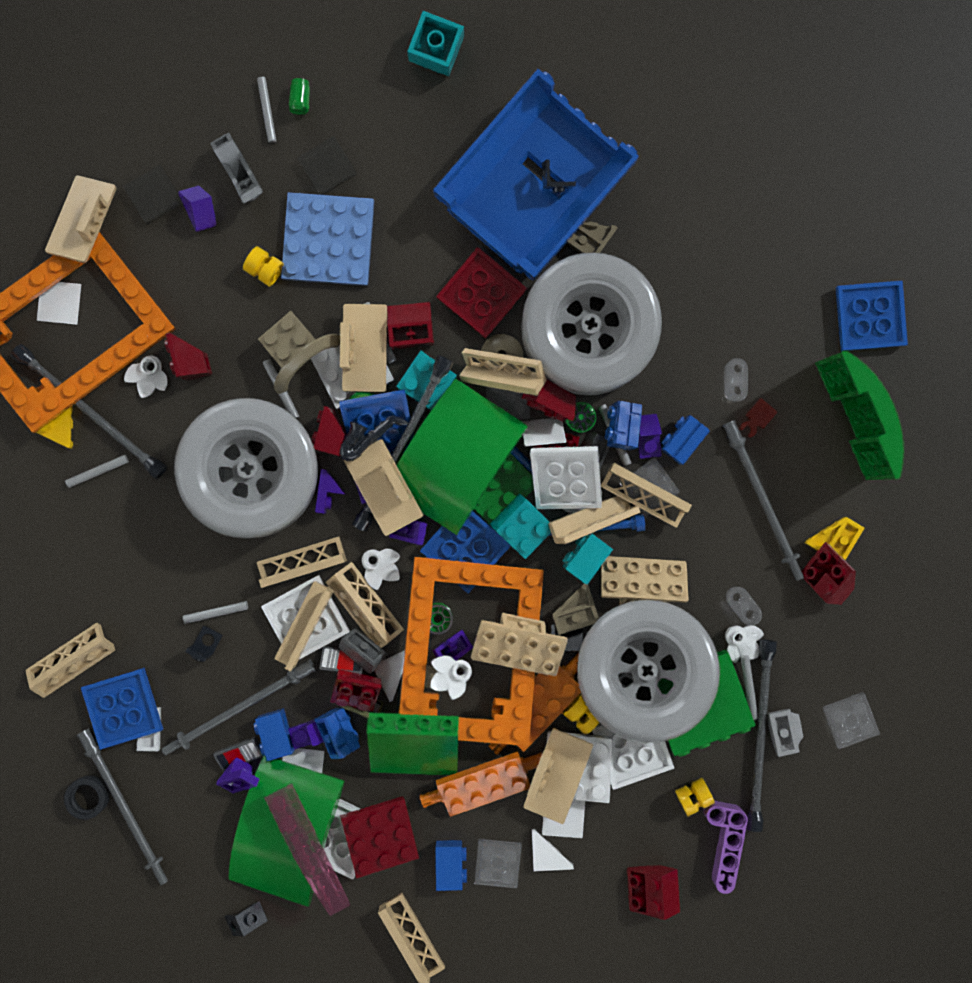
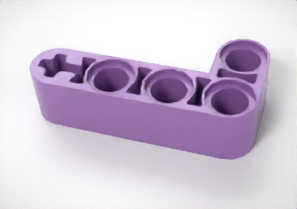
(726, 848)

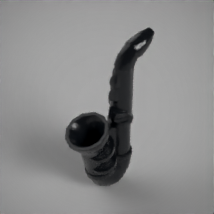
(356, 443)

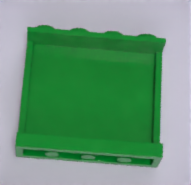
(725, 717)
(413, 743)

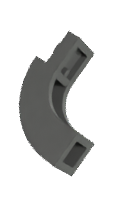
(237, 168)

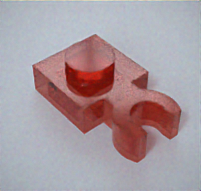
(759, 415)

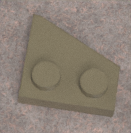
(591, 237)
(576, 612)

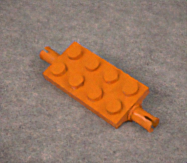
(550, 699)
(482, 783)

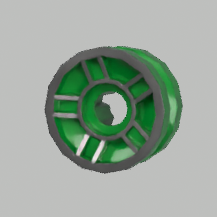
(444, 625)

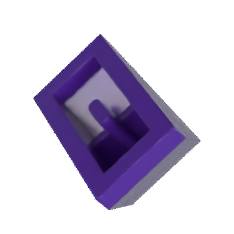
(198, 207)
(454, 646)

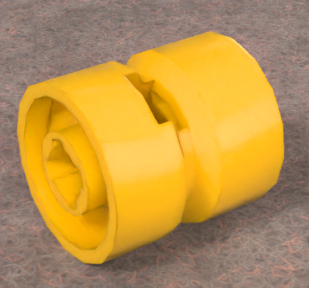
(260, 264)
(575, 713)
(701, 792)

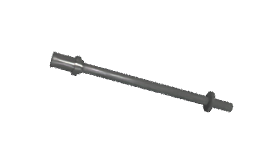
(738, 443)
(292, 677)
(93, 751)

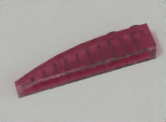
(307, 848)

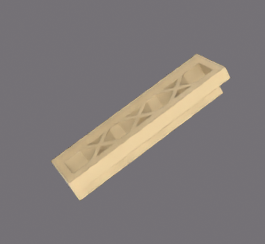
(503, 376)
(648, 487)
(591, 519)
(302, 570)
(359, 610)
(304, 625)
(69, 664)
(403, 942)

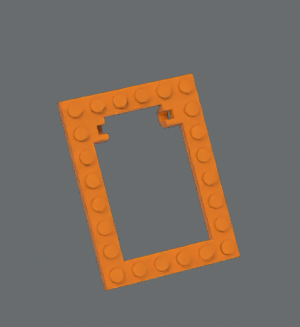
(45, 403)
(515, 721)

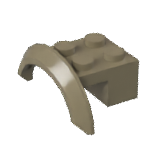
(292, 347)

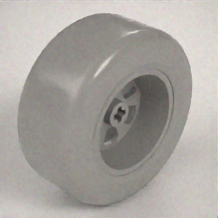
(578, 280)
(238, 423)
(676, 635)

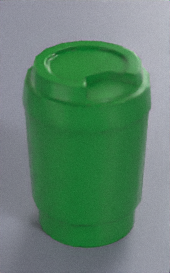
(299, 96)

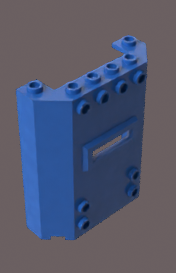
(507, 202)

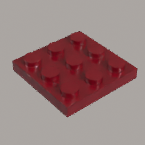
(481, 293)
(379, 836)

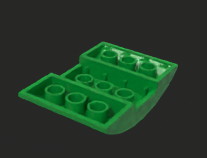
(870, 413)
(458, 454)
(259, 850)

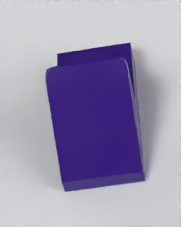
(649, 437)
(326, 484)
(411, 533)
(305, 734)
(238, 777)

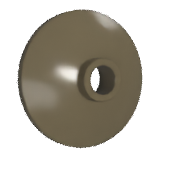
(504, 343)

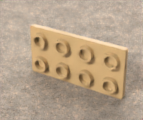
(80, 219)
(363, 347)
(384, 488)
(644, 580)
(519, 645)
(558, 776)

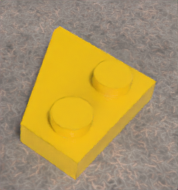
(59, 429)
(840, 535)

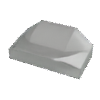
(785, 731)

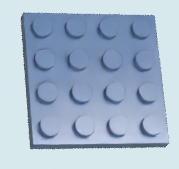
(327, 239)

